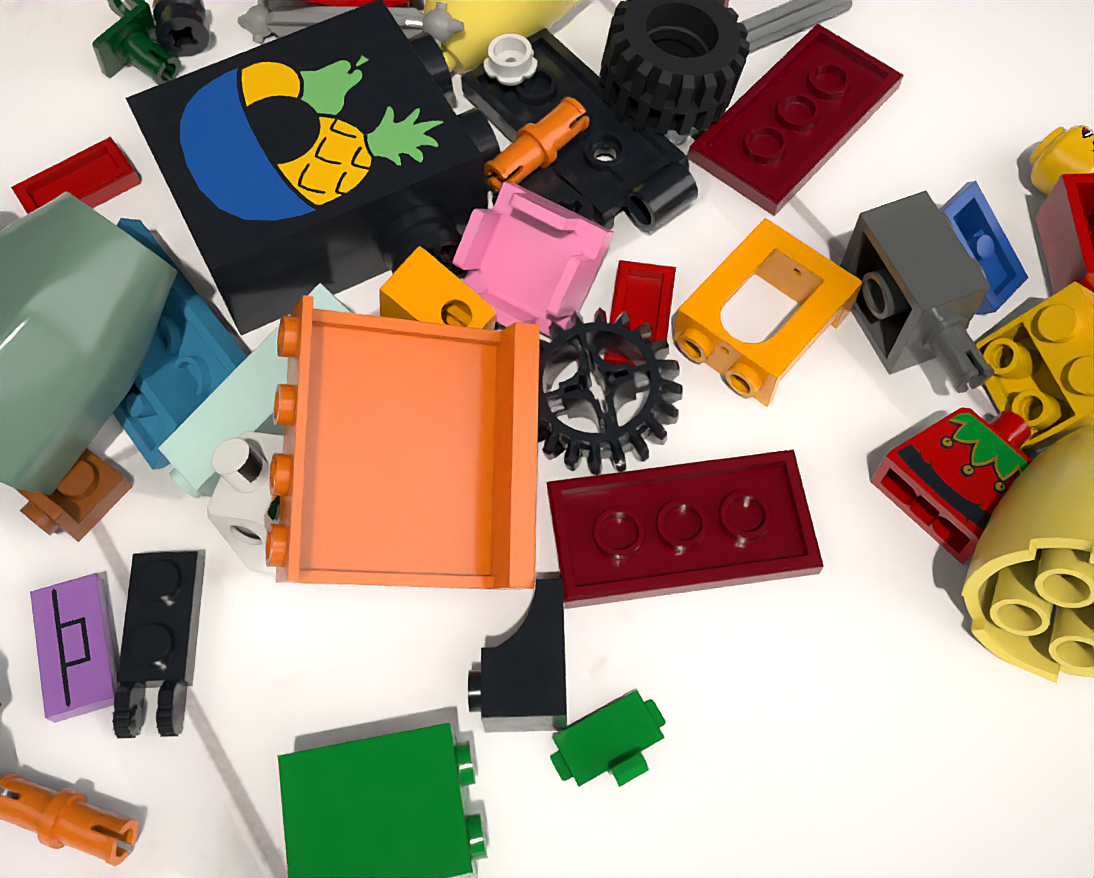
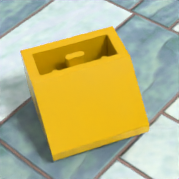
(1046, 366)

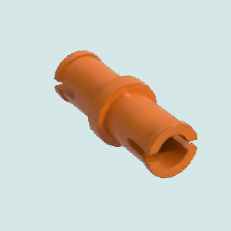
(537, 144)
(66, 819)

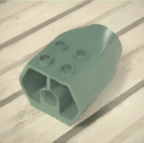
(72, 334)

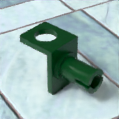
(133, 41)

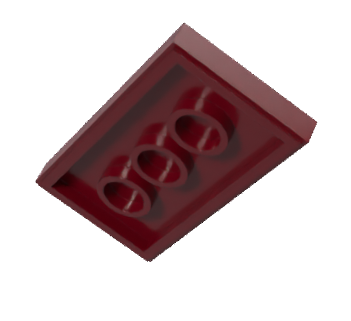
(795, 118)
(682, 528)

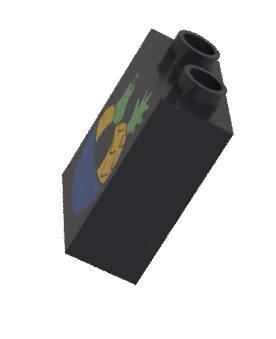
(309, 154)

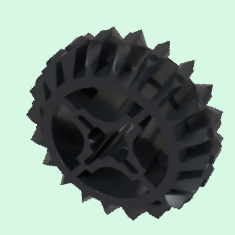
(618, 380)

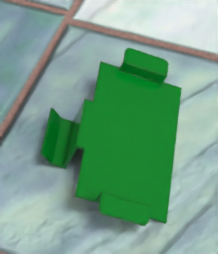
(609, 741)

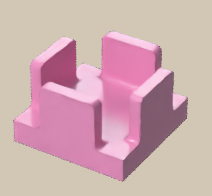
(531, 258)

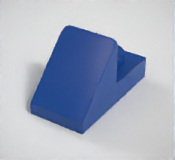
(987, 243)

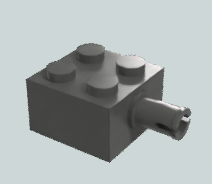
(917, 289)

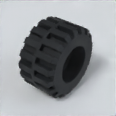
(673, 62)

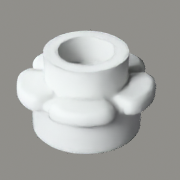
(510, 59)

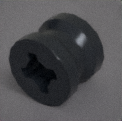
(181, 26)

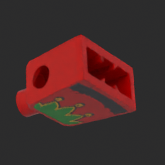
(955, 475)

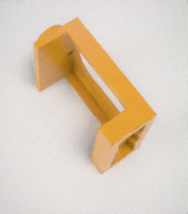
(794, 269)

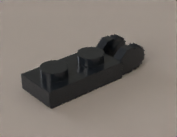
(158, 640)

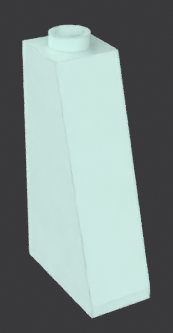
(236, 406)

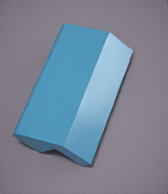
(183, 365)

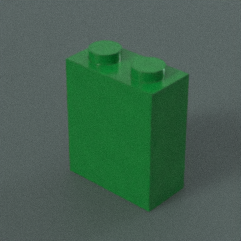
(382, 808)

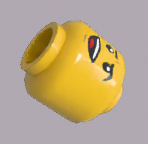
(1062, 153)

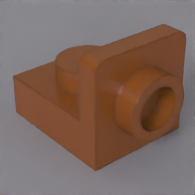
(79, 499)

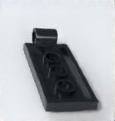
(647, 170)

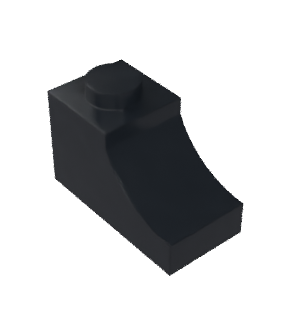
(525, 676)

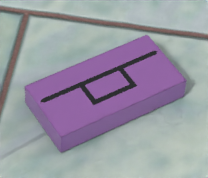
(74, 647)

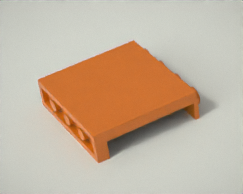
(405, 453)

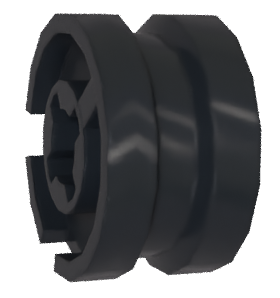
(423, 227)

